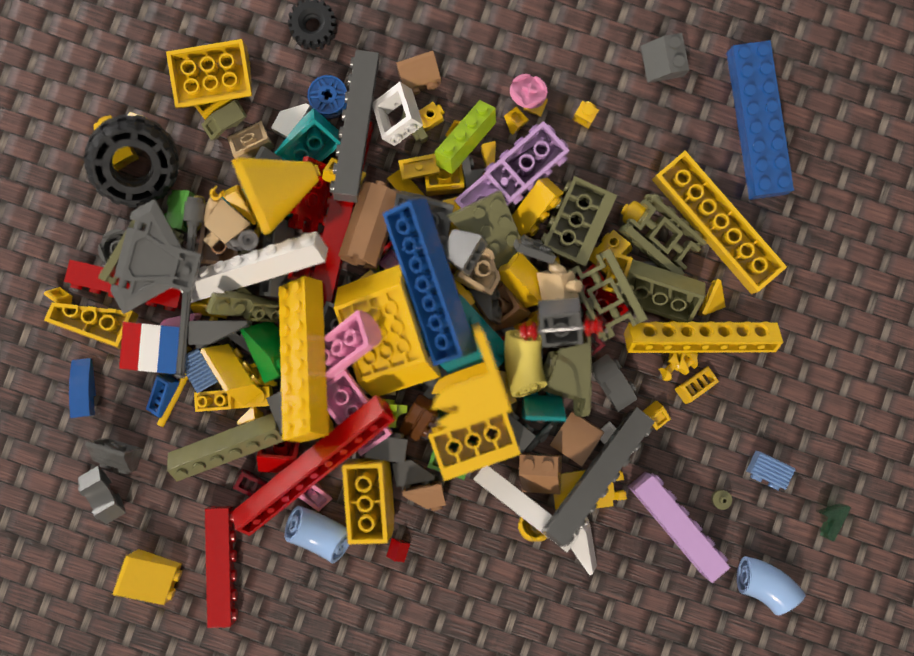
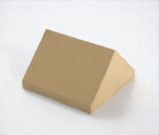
(249, 141)

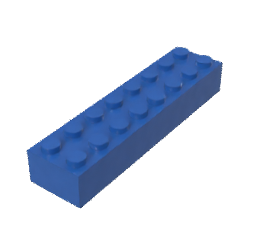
(759, 120)
(429, 281)

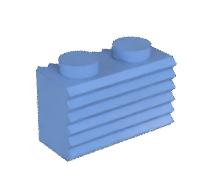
(199, 371)
(770, 470)

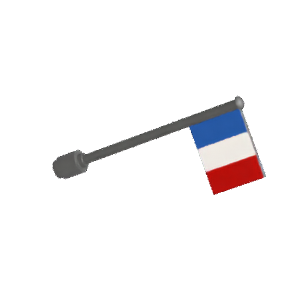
(160, 346)

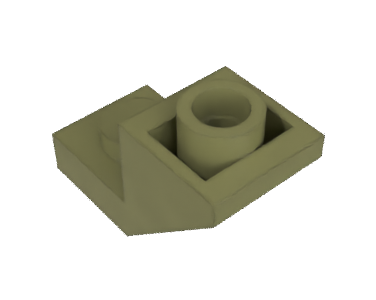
(224, 118)

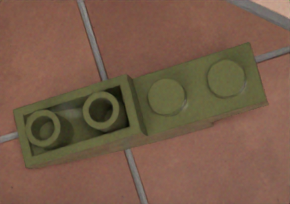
(246, 305)

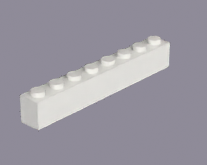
(259, 265)

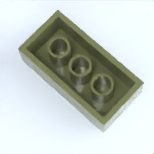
(665, 292)

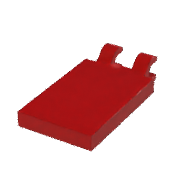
(313, 205)

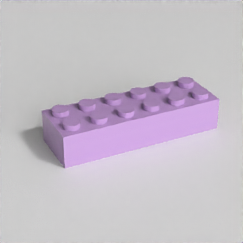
(679, 527)

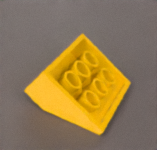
(209, 73)

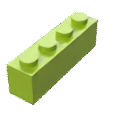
(465, 136)

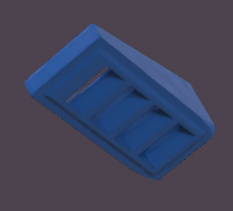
(169, 385)

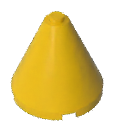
(274, 187)

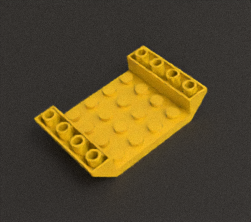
(401, 355)

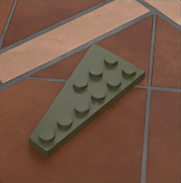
(492, 221)

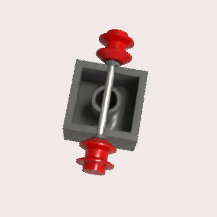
(560, 324)

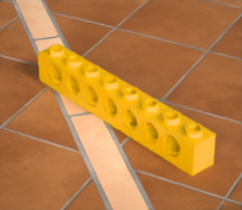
(702, 337)

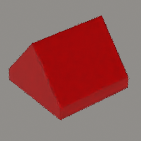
(398, 550)

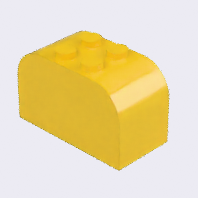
(368, 500)

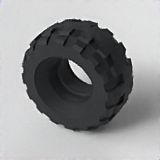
(137, 132)

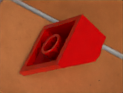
(277, 456)

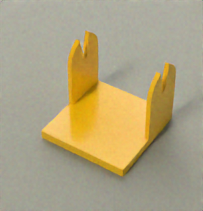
(471, 392)

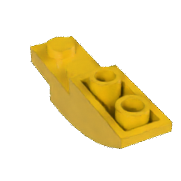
(221, 400)

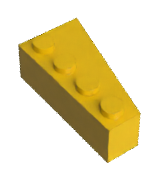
(91, 322)

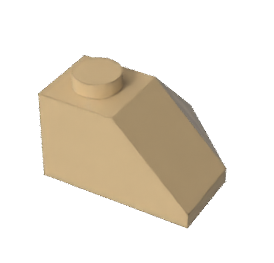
(484, 275)

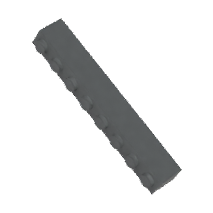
(356, 126)
(598, 477)

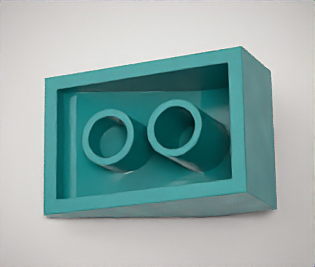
(310, 137)
(543, 407)

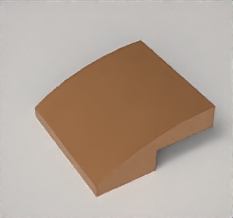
(577, 438)

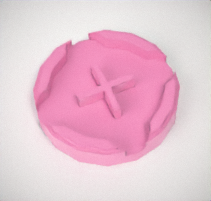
(528, 91)

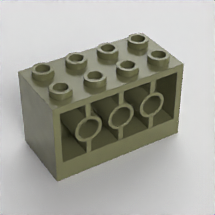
(588, 219)

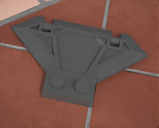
(152, 260)

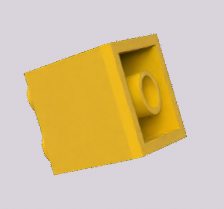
(148, 577)

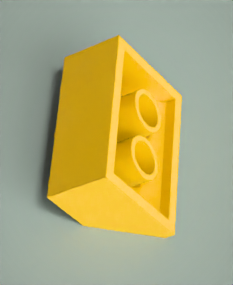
(232, 372)

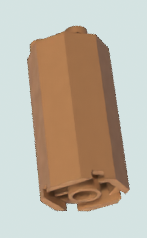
(367, 228)

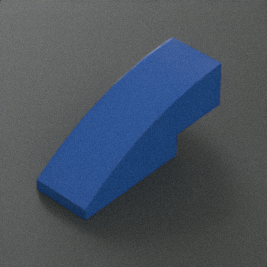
(81, 388)

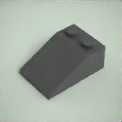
(438, 210)
(115, 454)

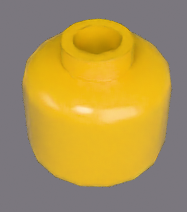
(633, 211)

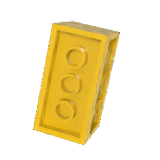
(473, 456)

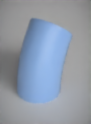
(316, 533)
(768, 585)

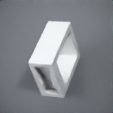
(387, 103)

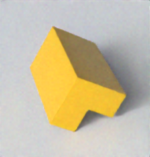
(521, 280)

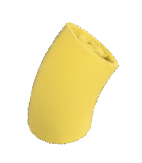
(523, 364)

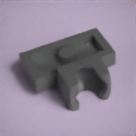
(534, 249)

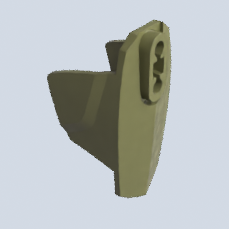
(570, 375)

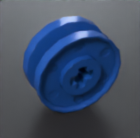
(323, 87)

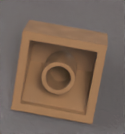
(419, 72)
(540, 473)

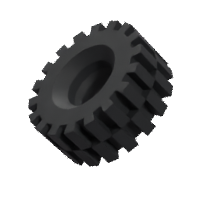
(308, 11)

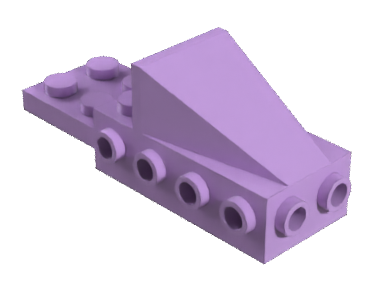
(520, 167)

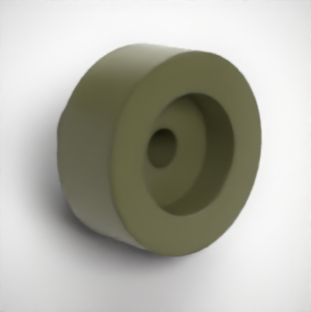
(721, 499)

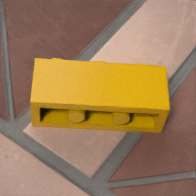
(536, 206)

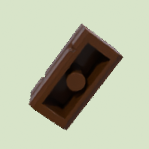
(418, 418)

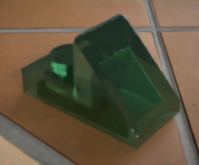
(836, 516)

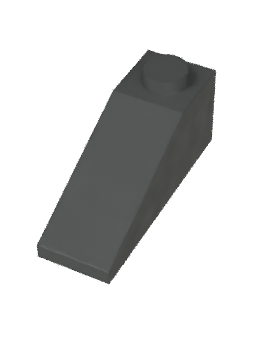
(210, 332)

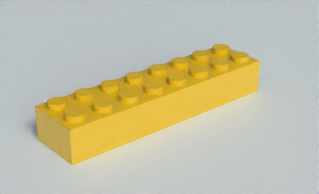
(719, 223)
(303, 360)

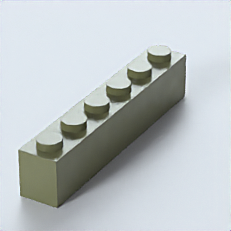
(223, 447)

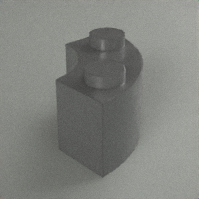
(613, 382)
(98, 492)

